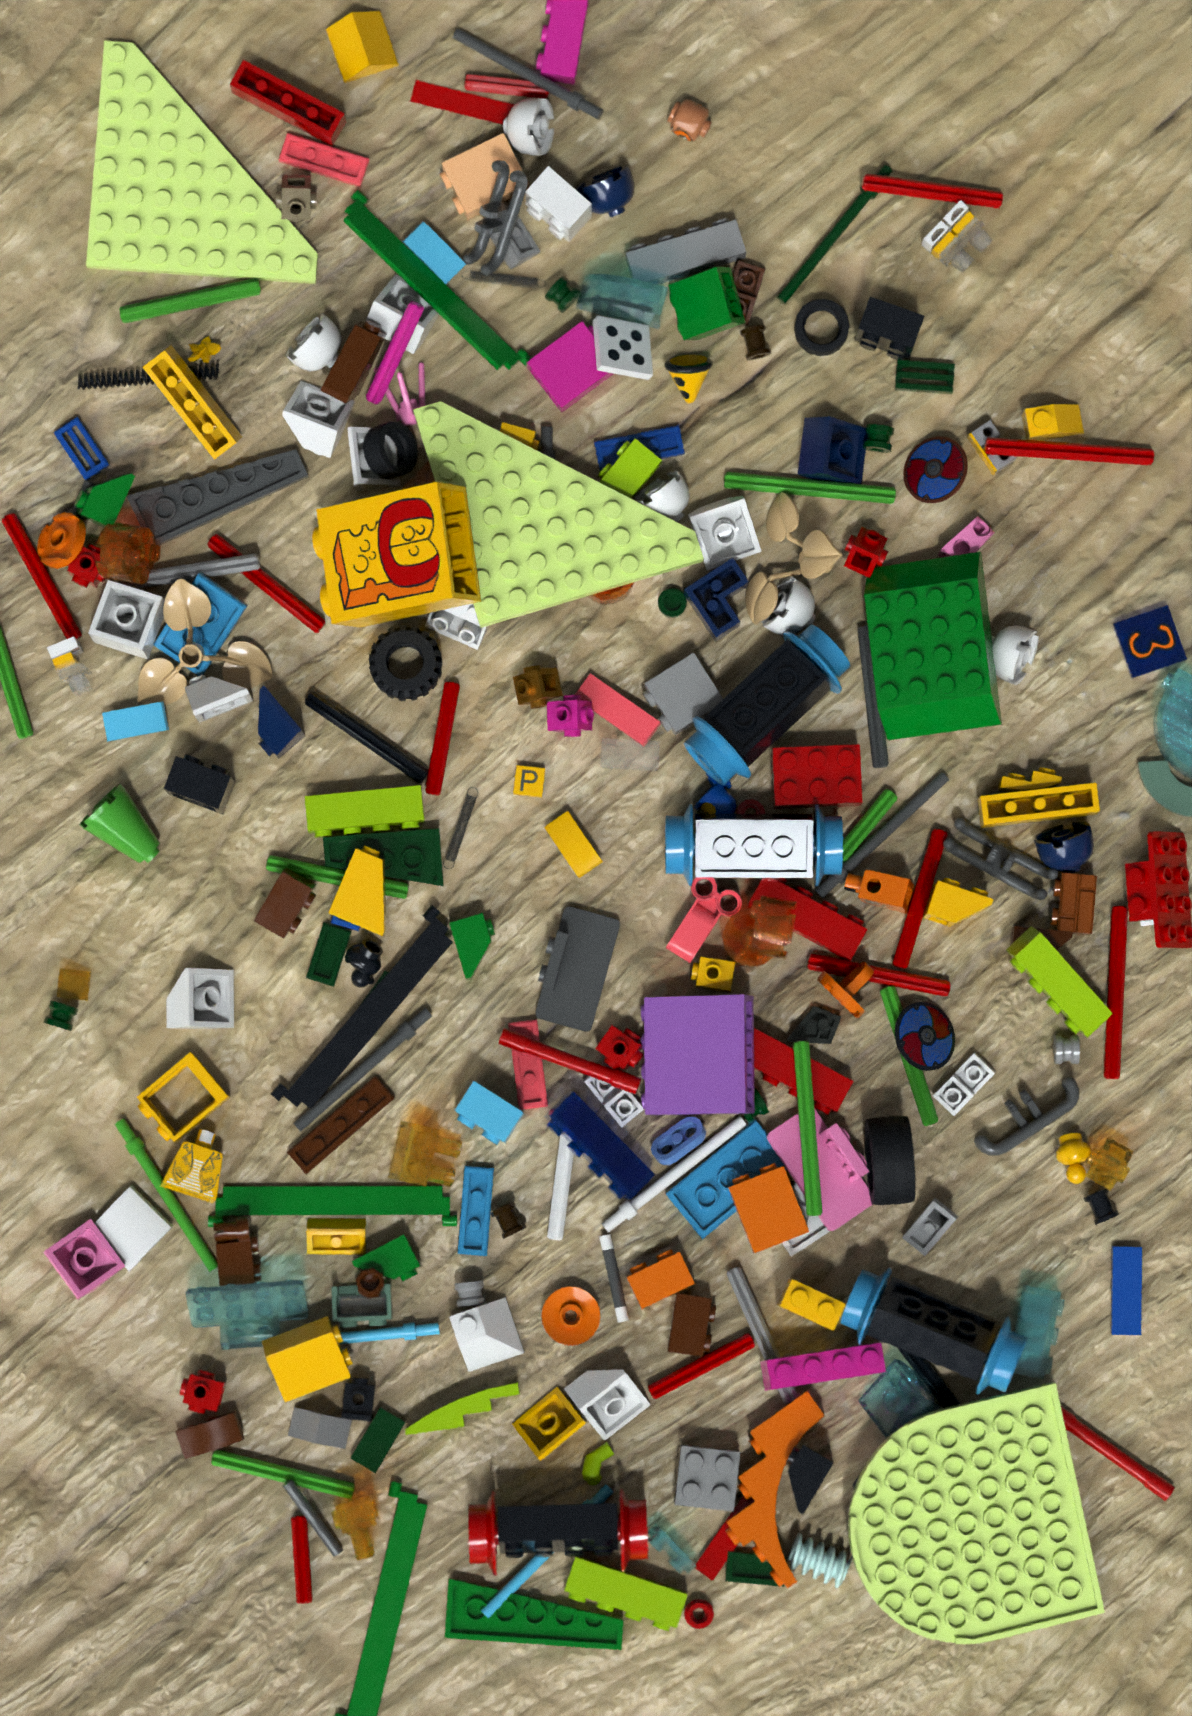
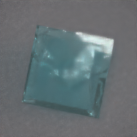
(896, 1398)

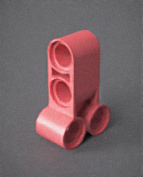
(700, 920)

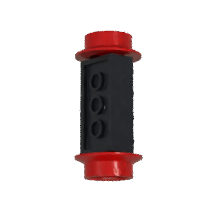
(557, 1529)

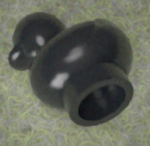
(365, 960)

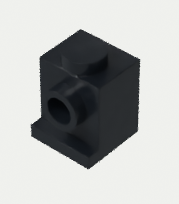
(358, 1412)

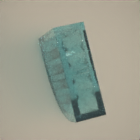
(623, 299)
(1174, 721)

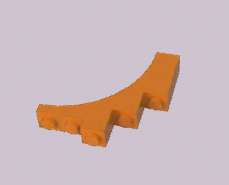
(761, 1482)

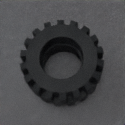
(401, 638)

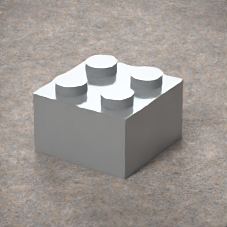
(707, 1477)

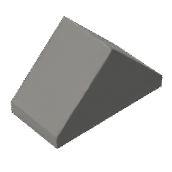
(319, 1428)

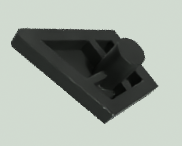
(817, 1027)

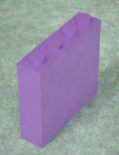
(698, 1055)

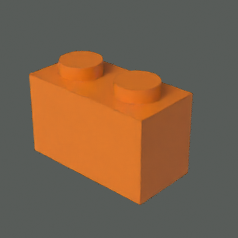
(659, 1279)

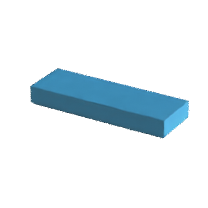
(475, 1211)

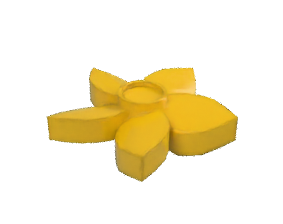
(203, 350)

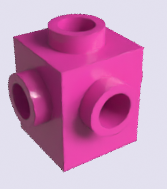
(570, 716)

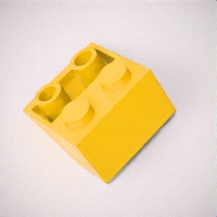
(952, 904)

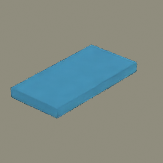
(704, 1193)

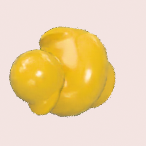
(1072, 1153)

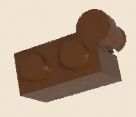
(236, 1253)

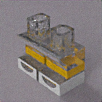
(954, 234)
(67, 666)

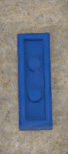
(662, 442)
(1126, 1290)

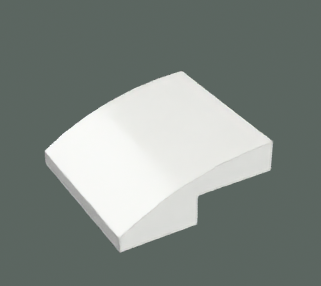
(132, 1227)

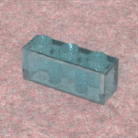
(1037, 1322)

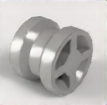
(1066, 1049)
(470, 1293)

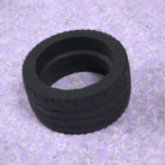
(890, 1160)

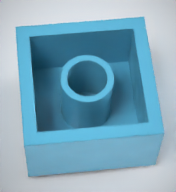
(489, 1113)

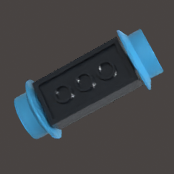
(766, 704)
(754, 845)
(934, 1329)

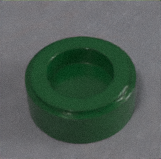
(672, 603)

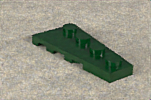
(407, 854)

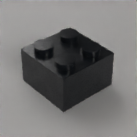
(889, 329)
(200, 784)

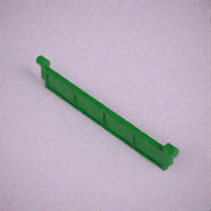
(430, 287)
(332, 1201)
(388, 1603)

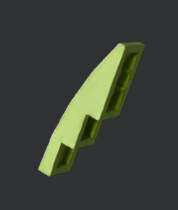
(453, 1413)

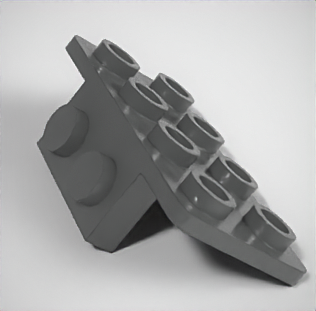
(576, 968)

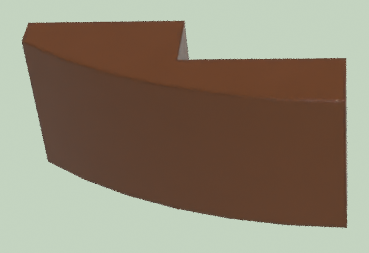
(748, 282)
(210, 1435)

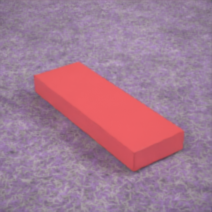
(324, 160)
(618, 710)
(528, 1070)

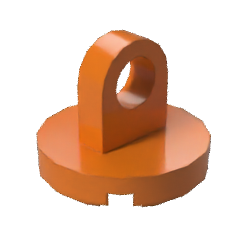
(848, 987)

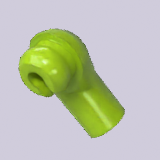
(593, 1462)

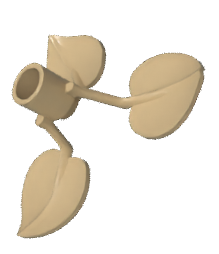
(814, 560)
(182, 609)

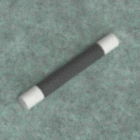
(614, 1278)

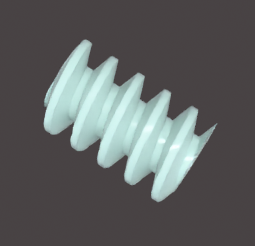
(818, 1560)

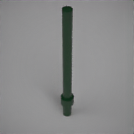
(830, 239)

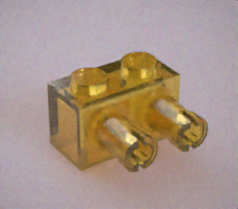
(415, 1154)
(355, 1519)

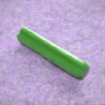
(868, 822)

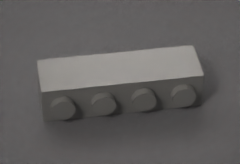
(686, 254)

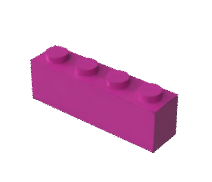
(562, 40)
(822, 1366)

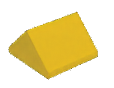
(361, 45)
(549, 1423)

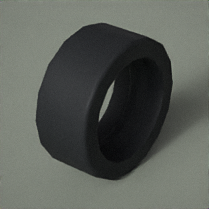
(827, 306)
(376, 456)

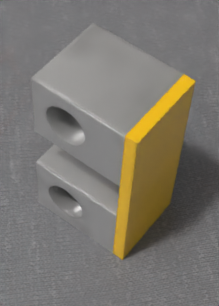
(978, 439)

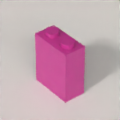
(568, 367)

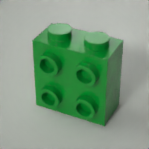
(706, 303)

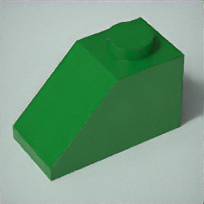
(104, 500)
(472, 941)
(391, 1259)

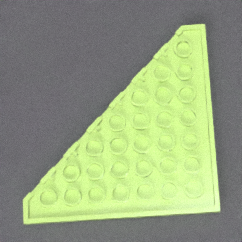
(173, 193)
(542, 526)

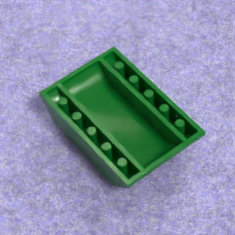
(932, 646)

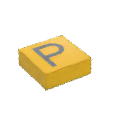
(529, 781)

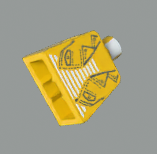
(195, 1169)

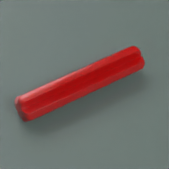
(504, 86)
(301, 1559)

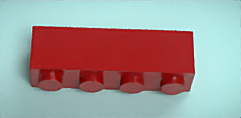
(288, 103)
(815, 920)
(778, 1066)

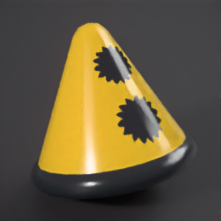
(688, 373)

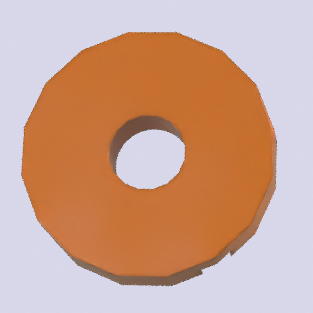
(61, 554)

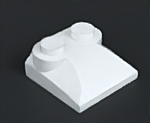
(724, 531)

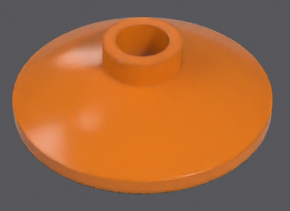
(559, 1327)

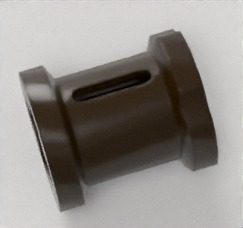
(755, 342)
(508, 1220)

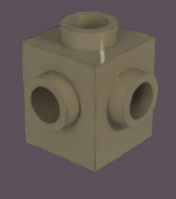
(296, 198)

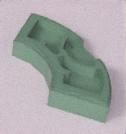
(1165, 787)

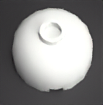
(529, 125)
(316, 345)
(666, 496)
(793, 608)
(1012, 650)

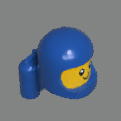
(717, 799)

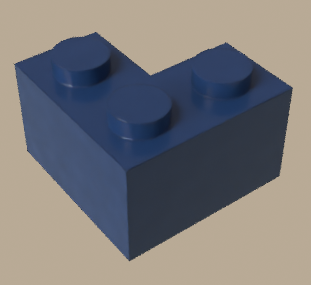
(710, 596)

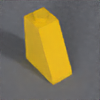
(362, 892)

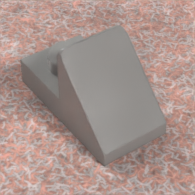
(930, 1226)

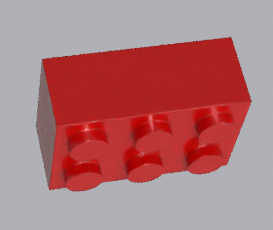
(816, 776)

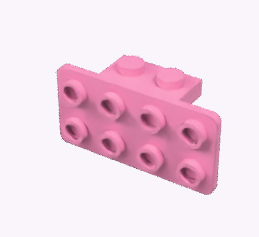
(840, 1168)

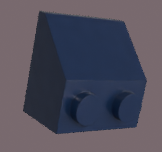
(832, 450)

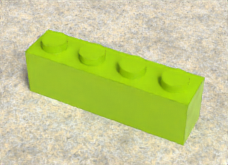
(631, 469)
(364, 809)
(1058, 981)
(625, 1592)

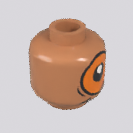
(689, 120)

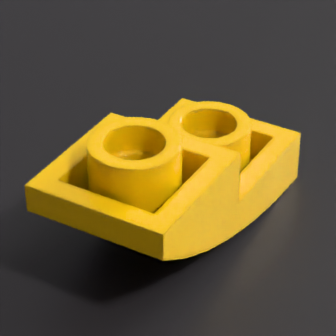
(1038, 780)
(573, 844)

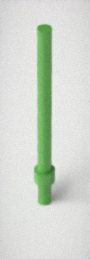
(136, 1146)

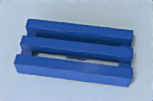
(95, 469)

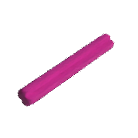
(394, 352)

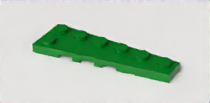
(526, 1620)

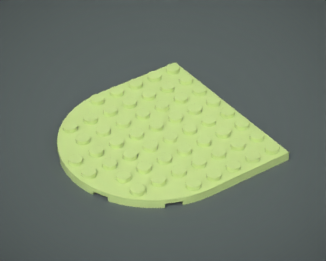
(976, 1522)

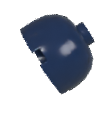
(609, 191)
(1067, 847)

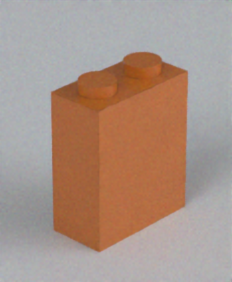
(767, 1208)

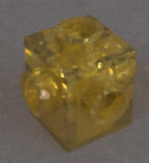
(1107, 1169)

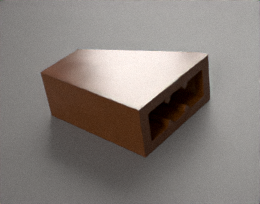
(354, 361)

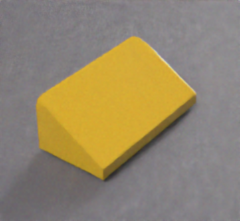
(336, 1236)

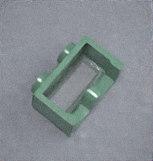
(350, 1306)

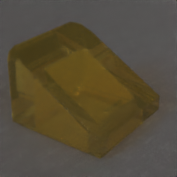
(73, 984)

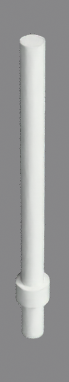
(629, 1209)

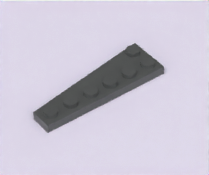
(198, 501)

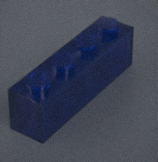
(599, 1146)

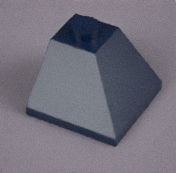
(276, 726)

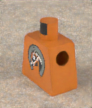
(893, 894)

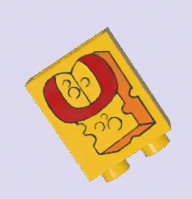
(397, 555)

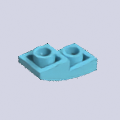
(434, 252)
(135, 721)

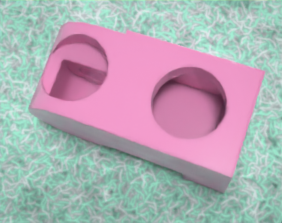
(969, 539)

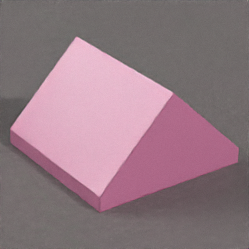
(84, 1259)

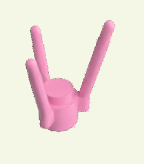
(406, 412)

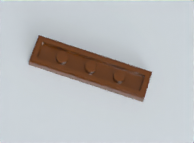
(341, 1125)

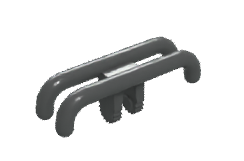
(498, 217)
(999, 860)
(1029, 1129)

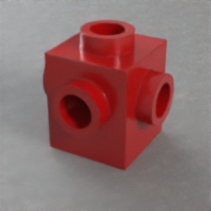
(865, 551)
(86, 576)
(610, 1046)
(213, 1396)

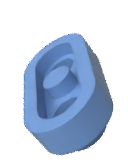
(678, 1140)

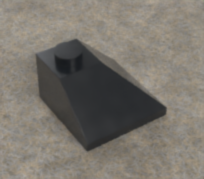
(806, 1474)

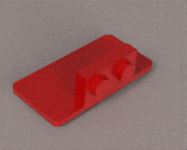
(1161, 890)

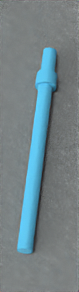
(408, 1331)
(519, 1579)

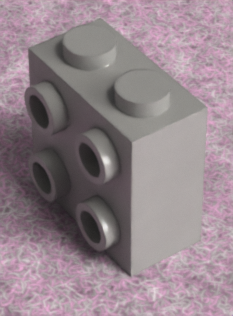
(682, 694)

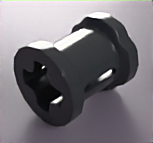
(1101, 1206)

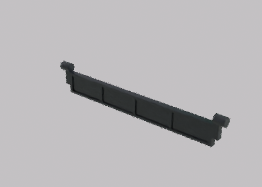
(369, 1015)

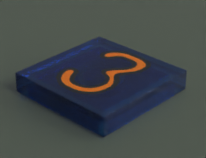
(1149, 642)

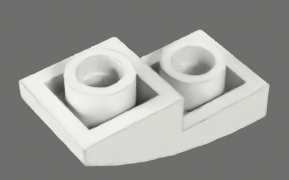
(964, 1083)
(617, 1102)

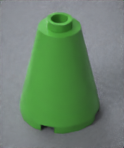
(122, 826)

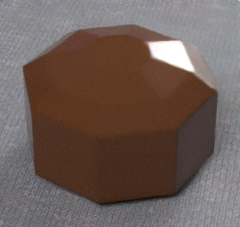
(370, 1283)

